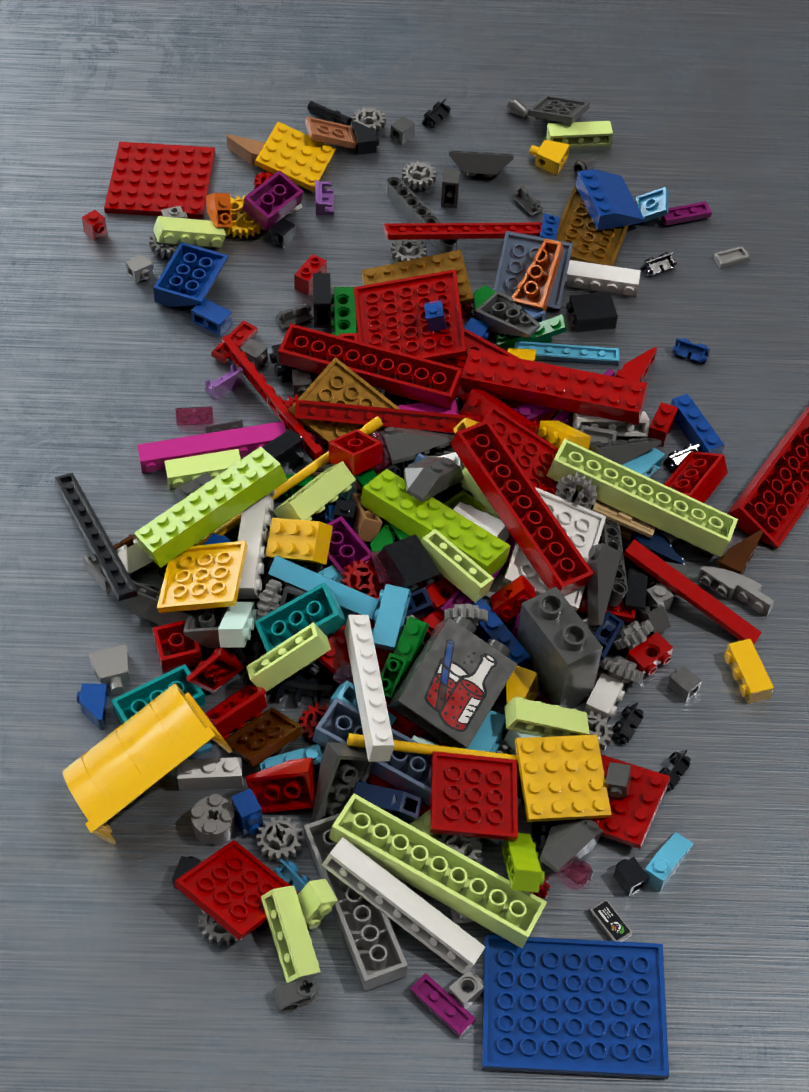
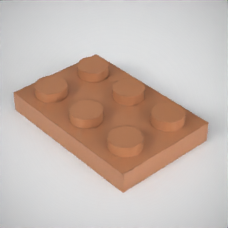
(330, 132)

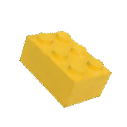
(299, 540)

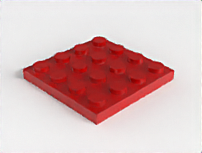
(473, 796)
(634, 814)
(231, 888)

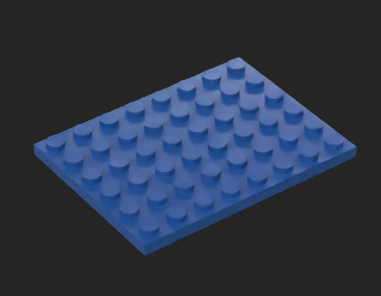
(575, 1007)

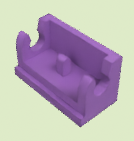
(324, 198)
(225, 383)

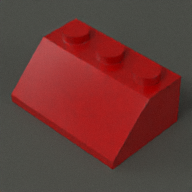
(237, 709)

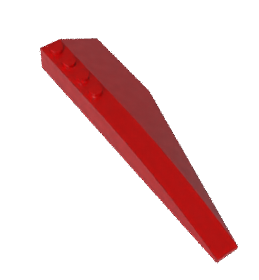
(778, 489)

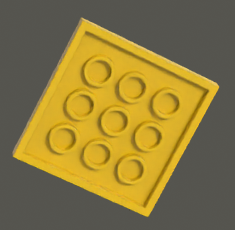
(295, 156)
(203, 577)
(562, 778)

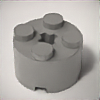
(213, 820)

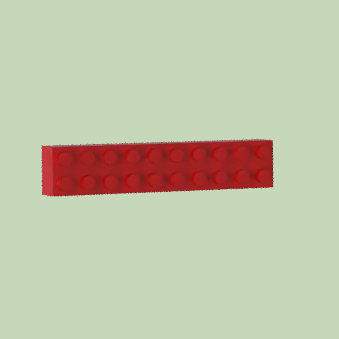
(378, 366)
(555, 386)
(521, 508)

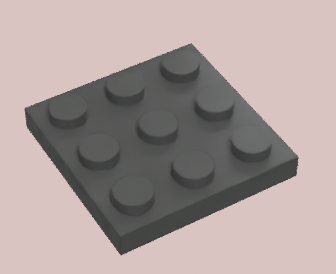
(558, 109)

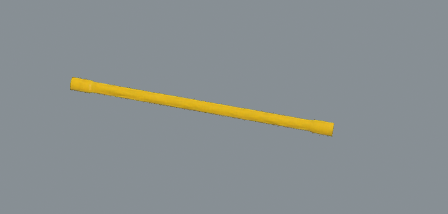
(368, 428)
(357, 740)

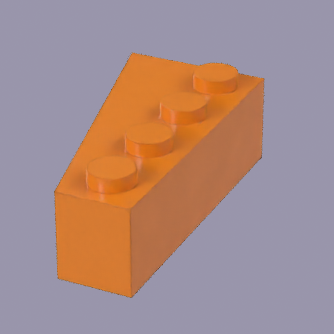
(540, 276)

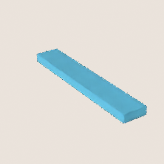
(572, 353)
(308, 579)

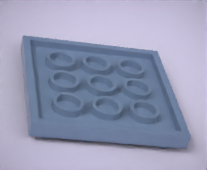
(518, 255)

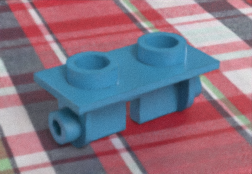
(289, 873)

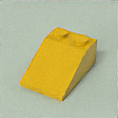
(522, 684)

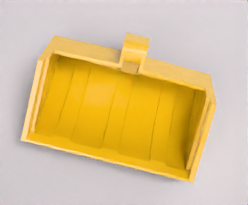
(138, 756)

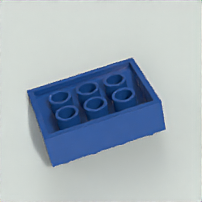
(607, 199)
(188, 276)

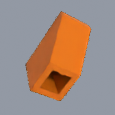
(219, 209)

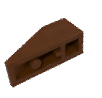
(739, 555)

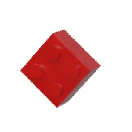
(356, 451)
(175, 648)

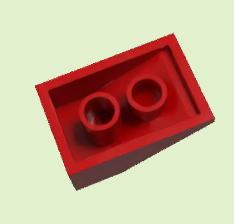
(215, 670)
(285, 786)

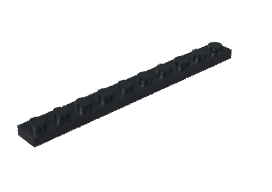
(96, 537)

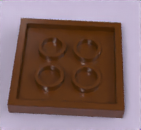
(263, 736)

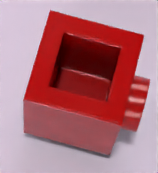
(94, 225)

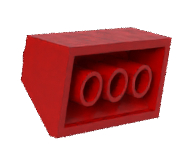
(698, 475)

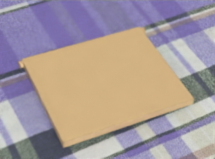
(623, 519)

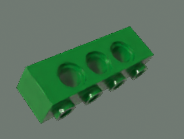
(343, 311)

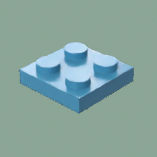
(653, 204)

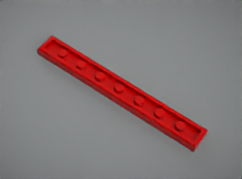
(691, 592)

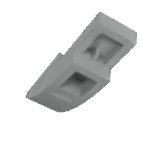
(732, 584)

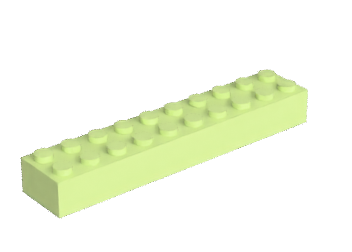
(646, 498)
(438, 870)

